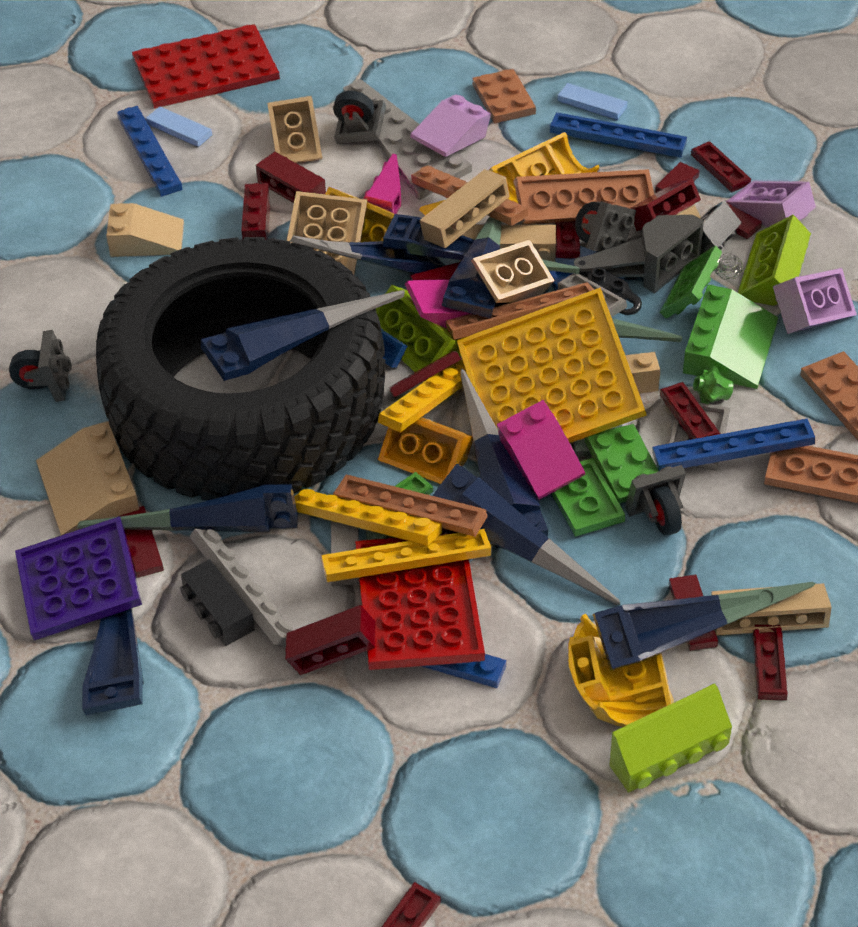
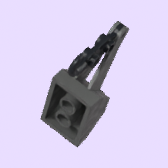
(657, 257)

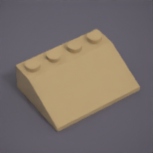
(328, 220)
(87, 478)

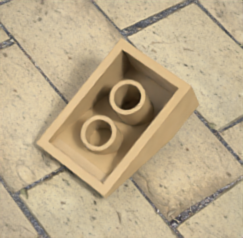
(295, 129)
(142, 231)
(514, 272)

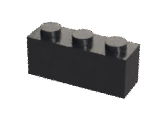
(217, 603)

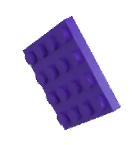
(77, 578)

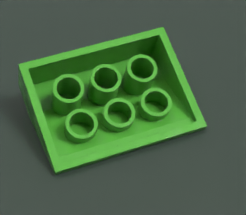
(730, 336)

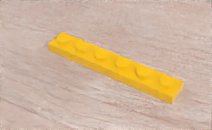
(423, 398)
(367, 517)
(404, 556)

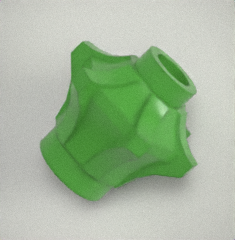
(712, 386)

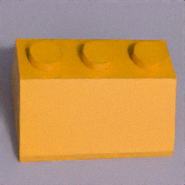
(426, 449)

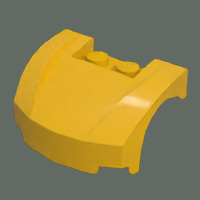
(547, 158)
(616, 694)

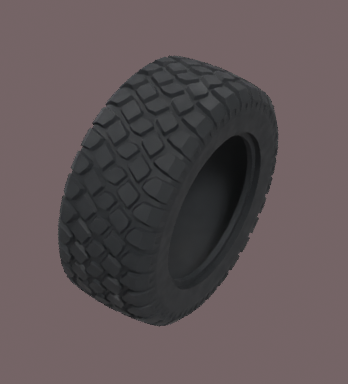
(245, 439)

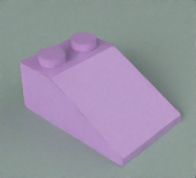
(452, 126)
(774, 200)
(814, 300)

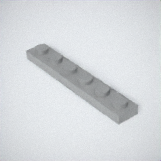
(263, 610)

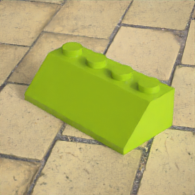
(773, 259)
(423, 338)
(670, 738)

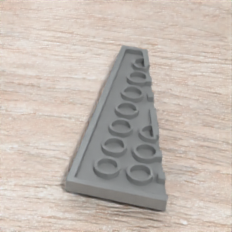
(410, 153)

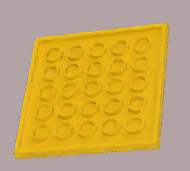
(557, 356)

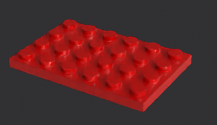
(205, 65)
(422, 614)

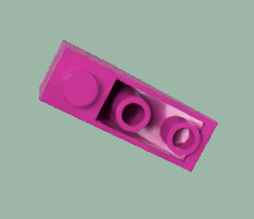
(386, 187)

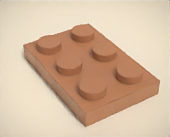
(503, 95)

